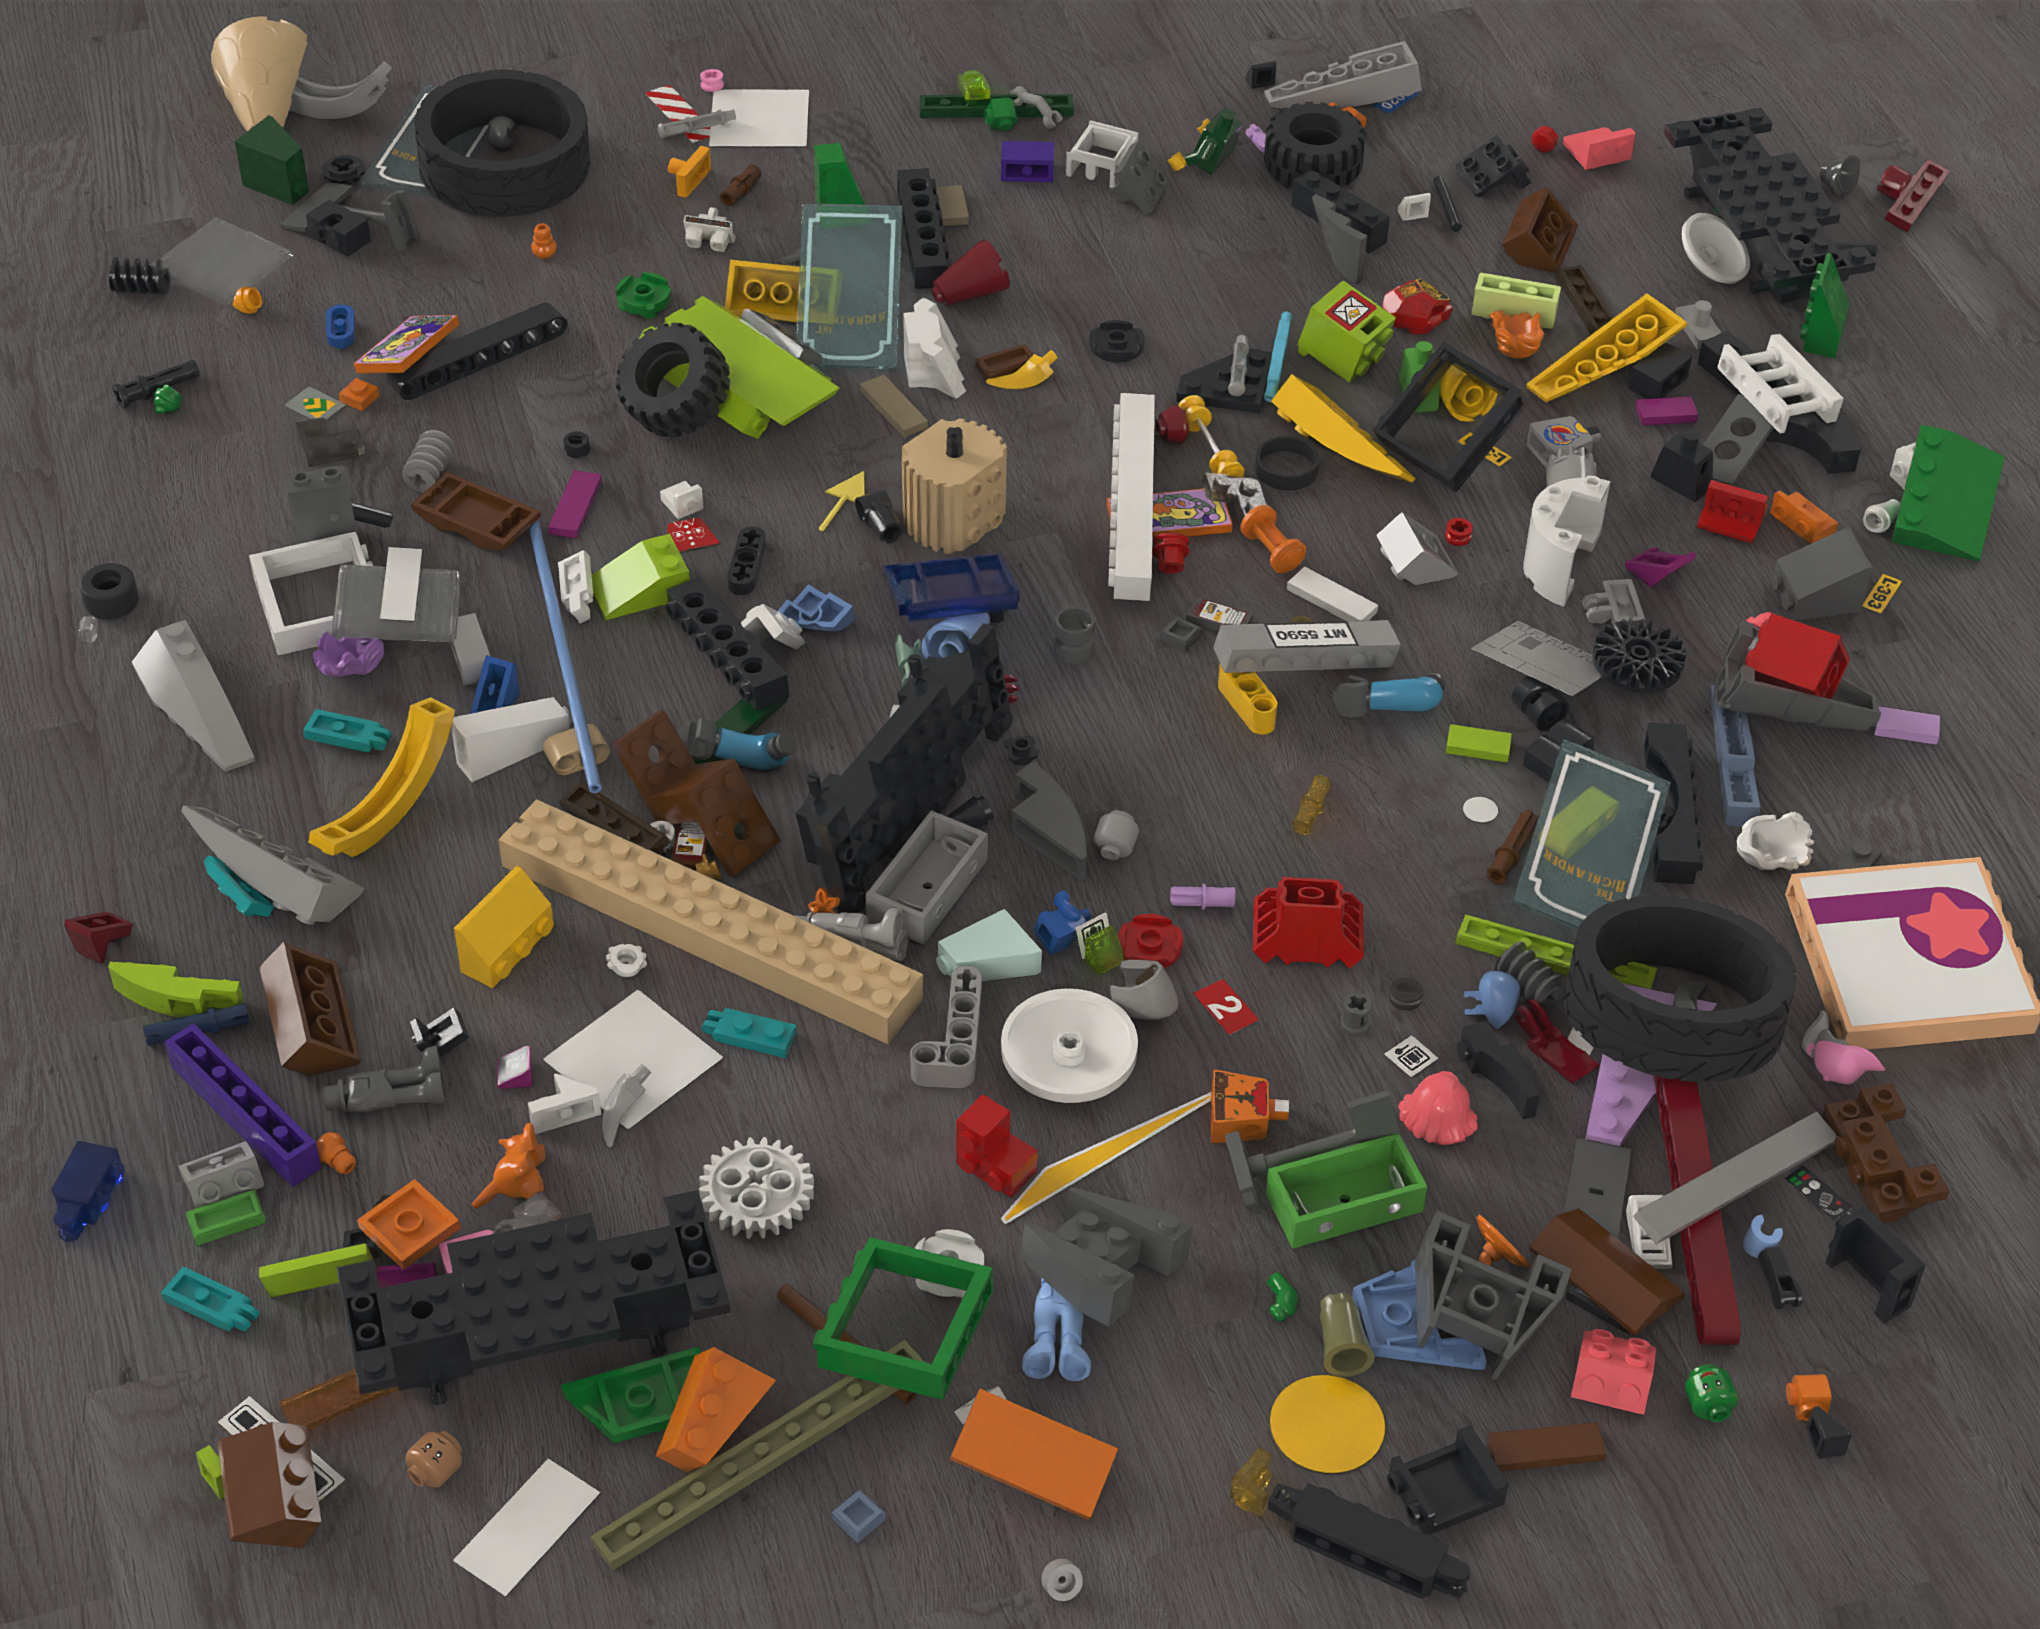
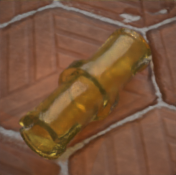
(1311, 804)

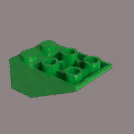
(1825, 311)

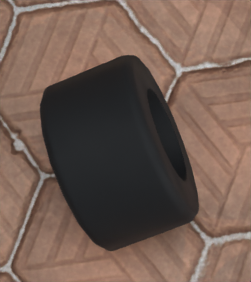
(109, 590)

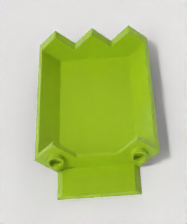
(762, 374)

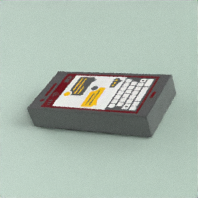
(1213, 614)

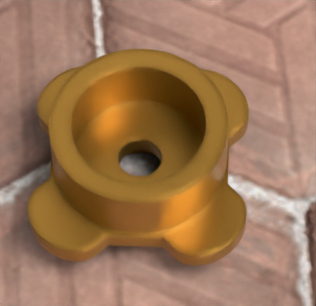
(708, 868)

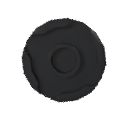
(1116, 341)

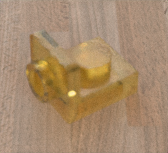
(1250, 1481)

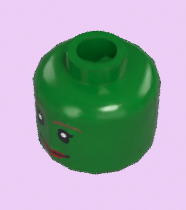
(1711, 1393)

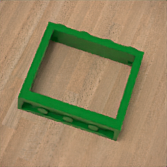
(892, 1369)

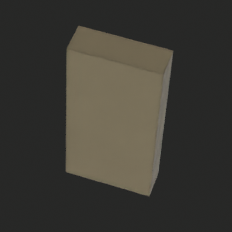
(952, 205)

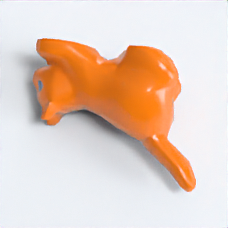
(516, 1171)

